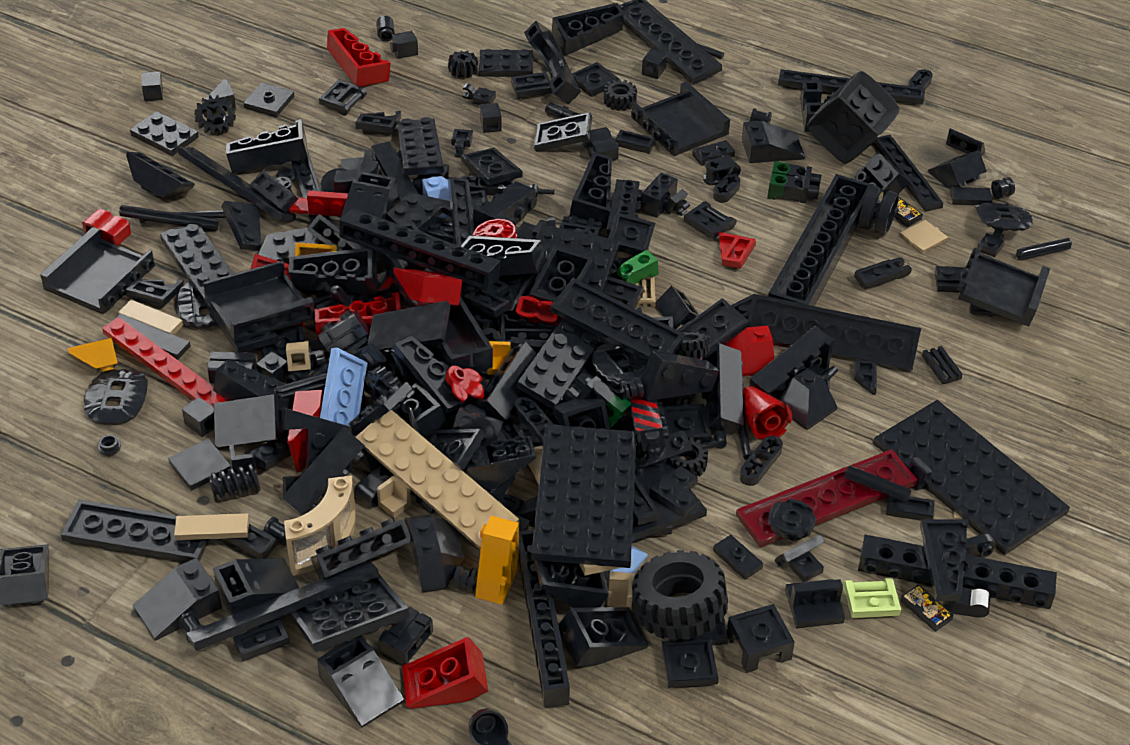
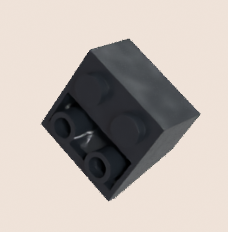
(882, 174)

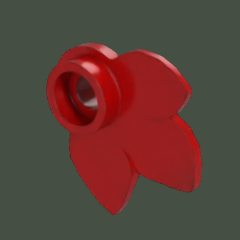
(465, 383)

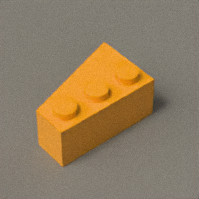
(497, 559)

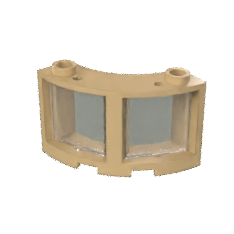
(324, 525)

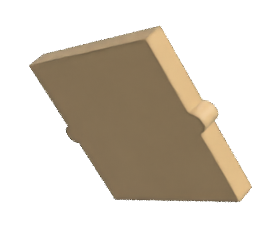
(923, 236)

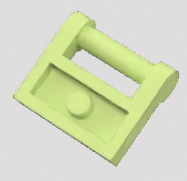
(874, 603)

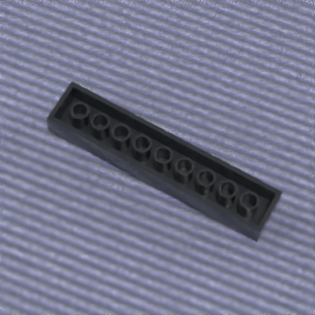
(821, 242)

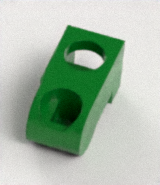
(639, 268)

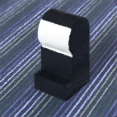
(972, 603)

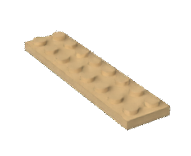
(432, 476)

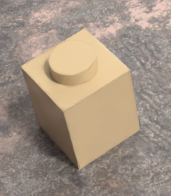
(298, 356)

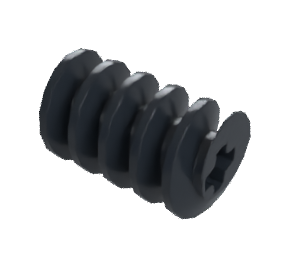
(234, 481)

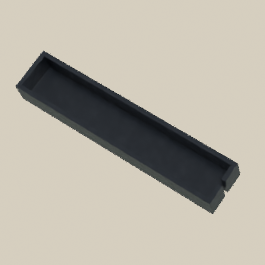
(464, 340)

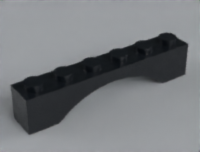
(562, 80)

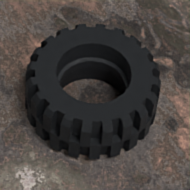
(684, 615)

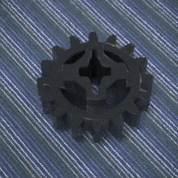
(215, 116)
(381, 381)

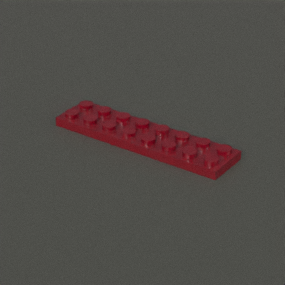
(827, 495)

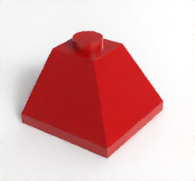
(755, 349)

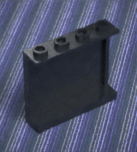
(682, 120)
(95, 272)
(1002, 287)
(257, 301)

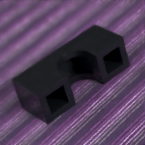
(810, 100)

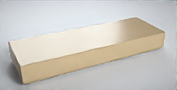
(152, 317)
(211, 526)

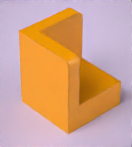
(500, 351)

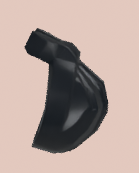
(488, 728)

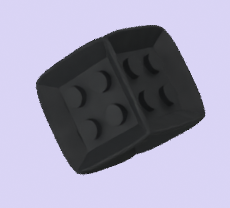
(853, 117)

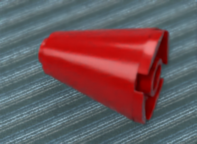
(765, 413)

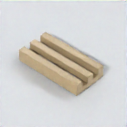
(644, 300)

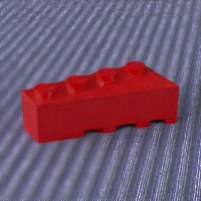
(356, 59)
(366, 310)

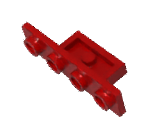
(320, 203)

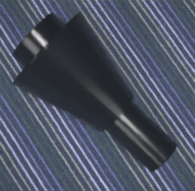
(293, 376)

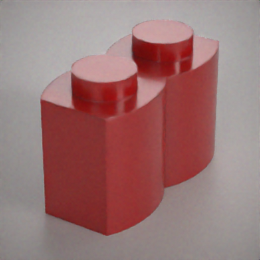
(112, 228)
(536, 311)

